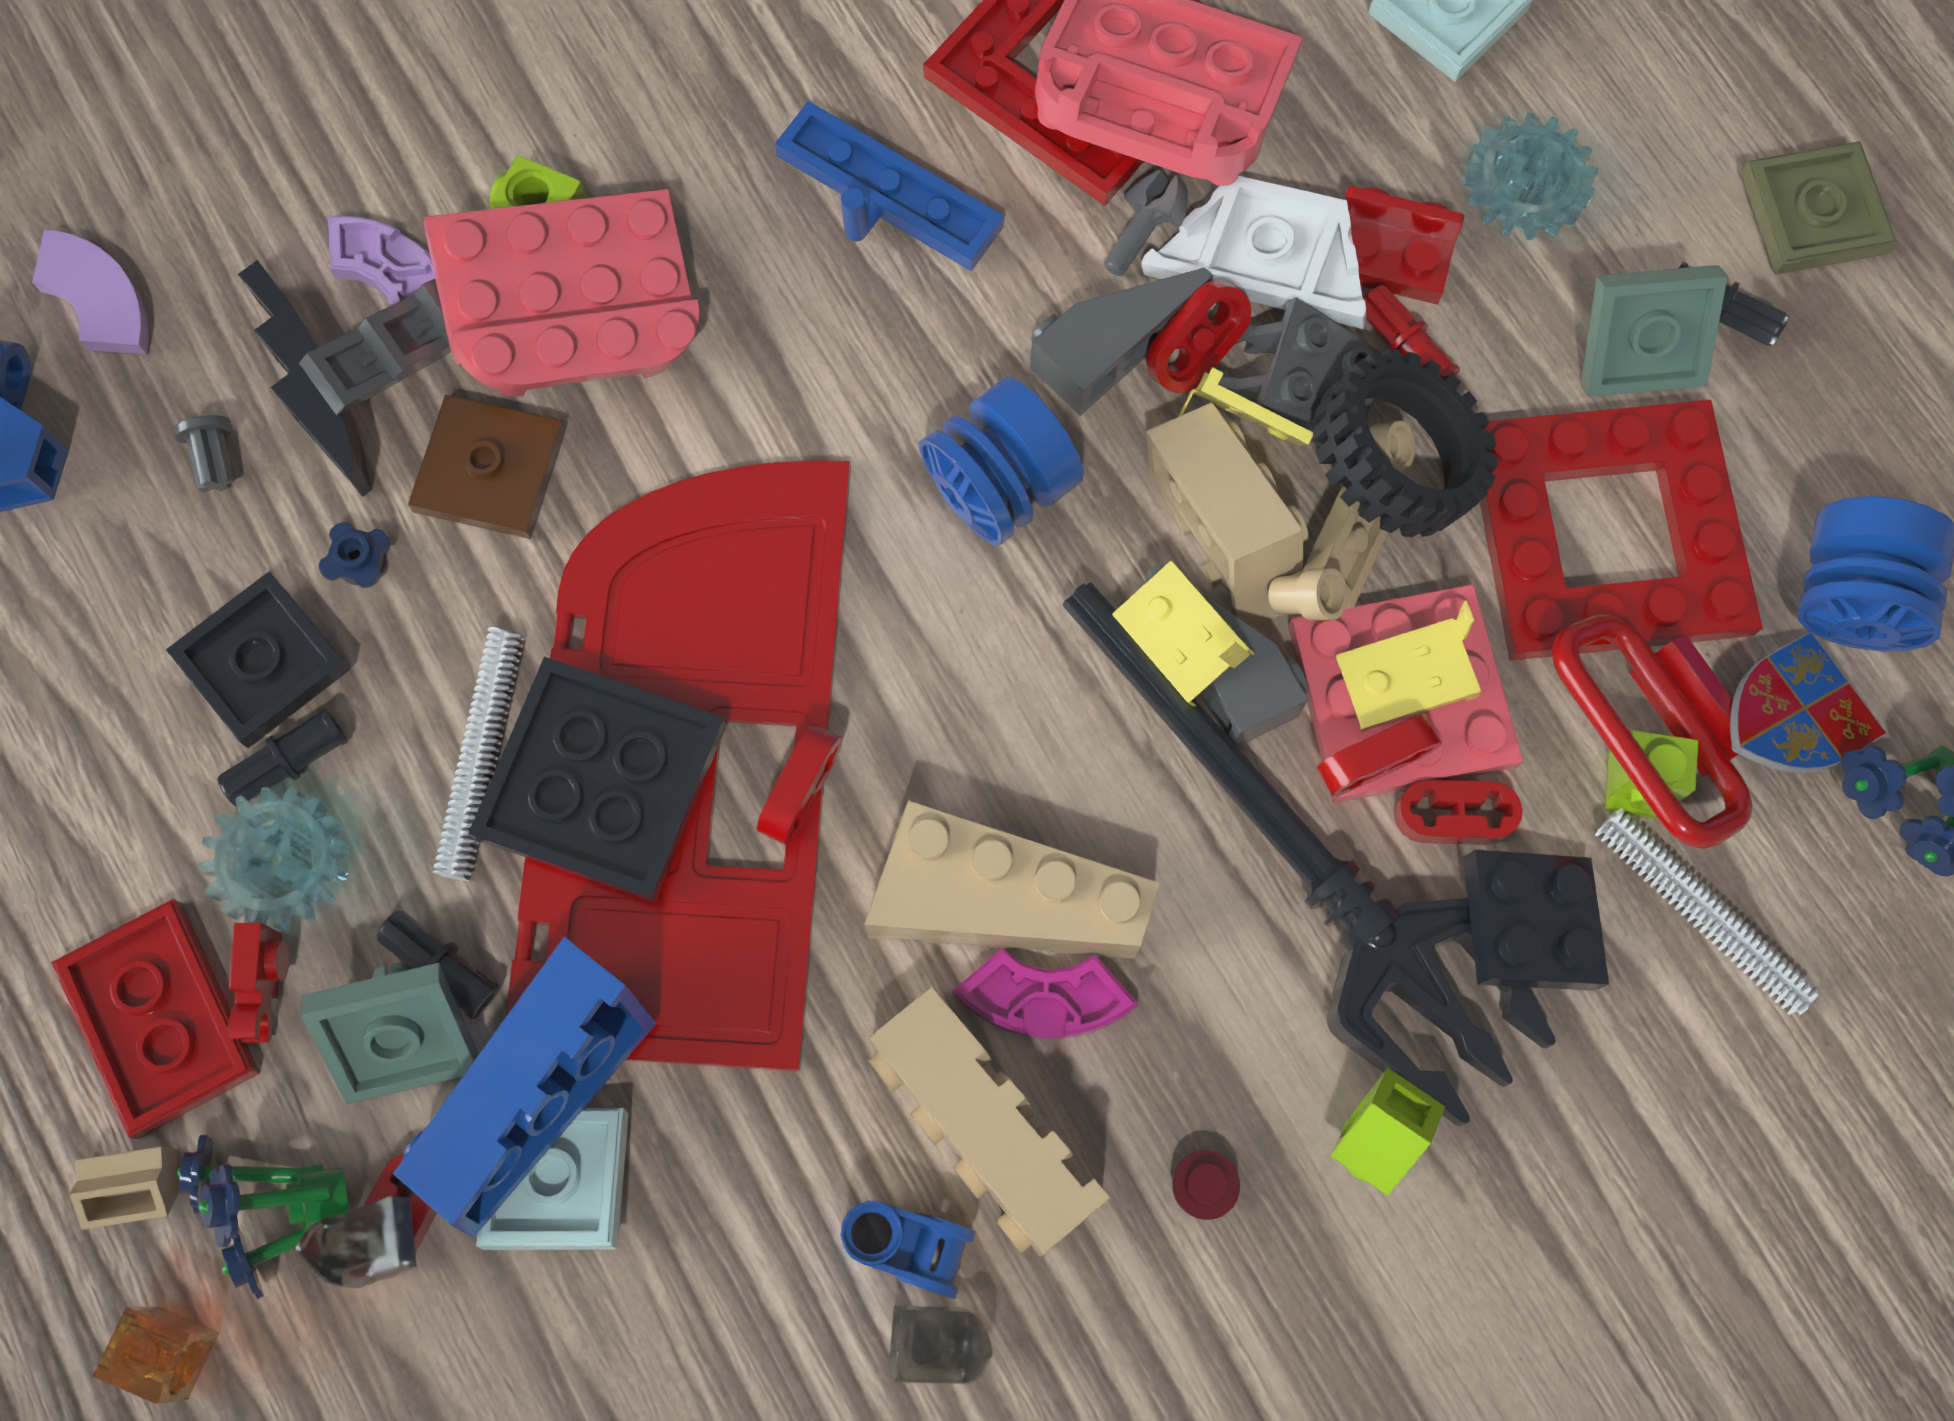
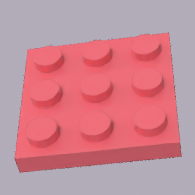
(1473, 733)

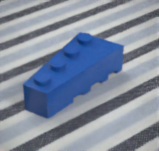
(524, 1088)

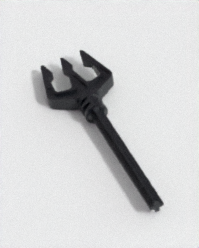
(1384, 943)

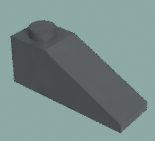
(1106, 337)
(1259, 691)

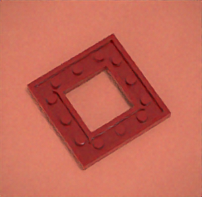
(979, 74)
(1684, 447)

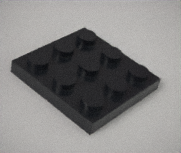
(598, 779)

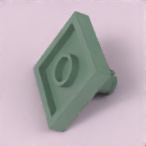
(1653, 330)
(390, 1032)

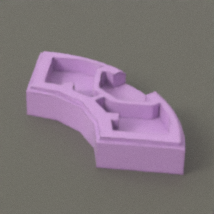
(377, 256)
(97, 288)

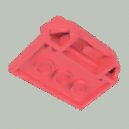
(1164, 82)
(563, 290)

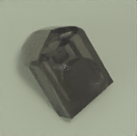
(361, 1244)
(938, 1345)

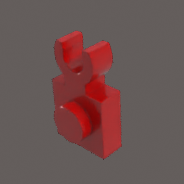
(256, 968)

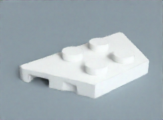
(1271, 247)

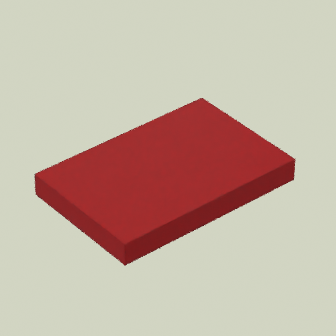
(154, 1019)

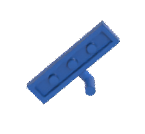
(887, 186)

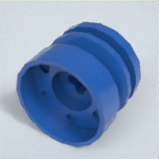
(1002, 460)
(1878, 574)

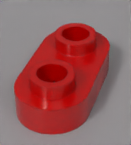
(1199, 339)

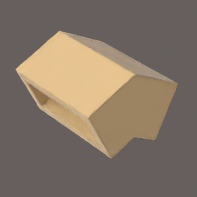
(125, 1187)

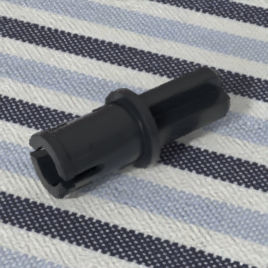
(1750, 315)
(282, 757)
(421, 948)

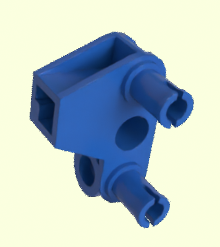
(28, 452)

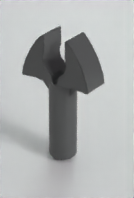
(1155, 202)

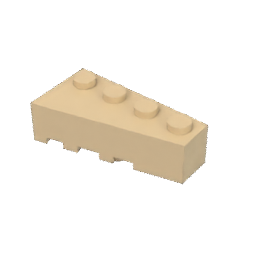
(1003, 891)
(985, 1123)

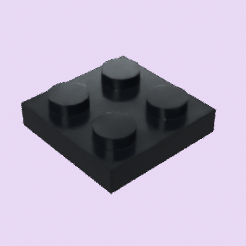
(258, 660)
(1535, 920)

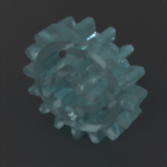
(1537, 173)
(294, 835)

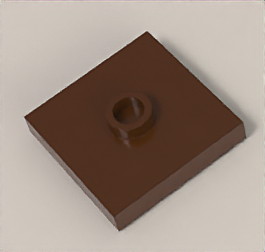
(487, 466)

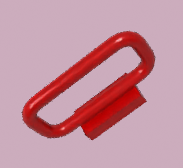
(1687, 701)

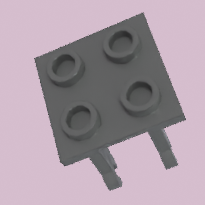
(1307, 362)

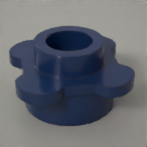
(364, 570)

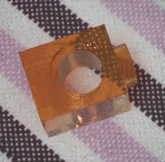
(156, 1354)

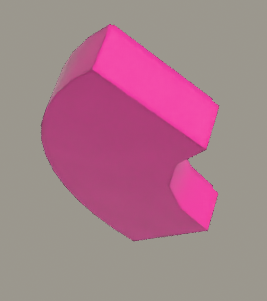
(1045, 1001)

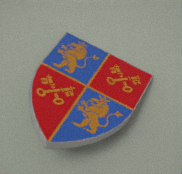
(1799, 711)

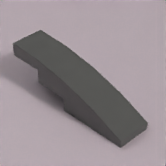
(380, 350)

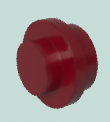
(1205, 1185)

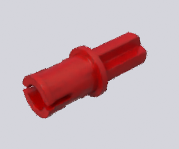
(1402, 330)

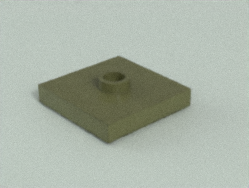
(1818, 207)

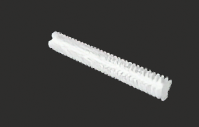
(477, 752)
(1708, 912)

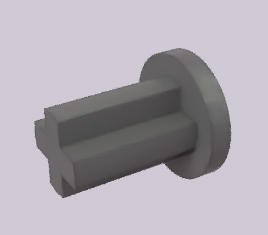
(207, 450)

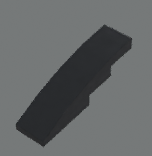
(289, 342)

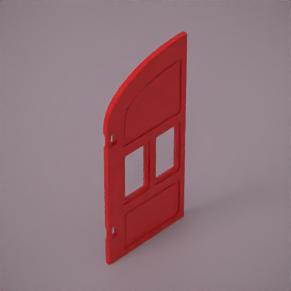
(733, 608)

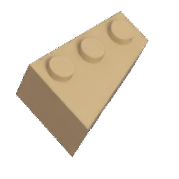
(1227, 507)

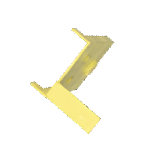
(1229, 401)
(1181, 632)
(1410, 672)

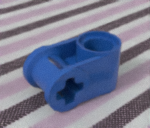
(912, 1246)

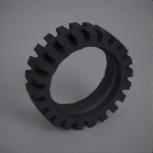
(1367, 471)

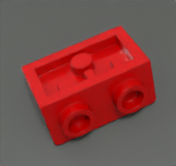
(1402, 242)

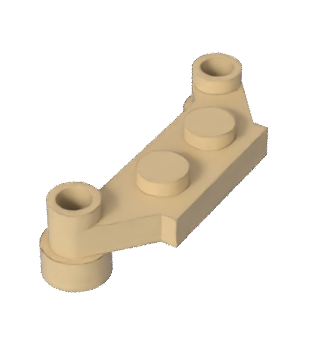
(1344, 546)

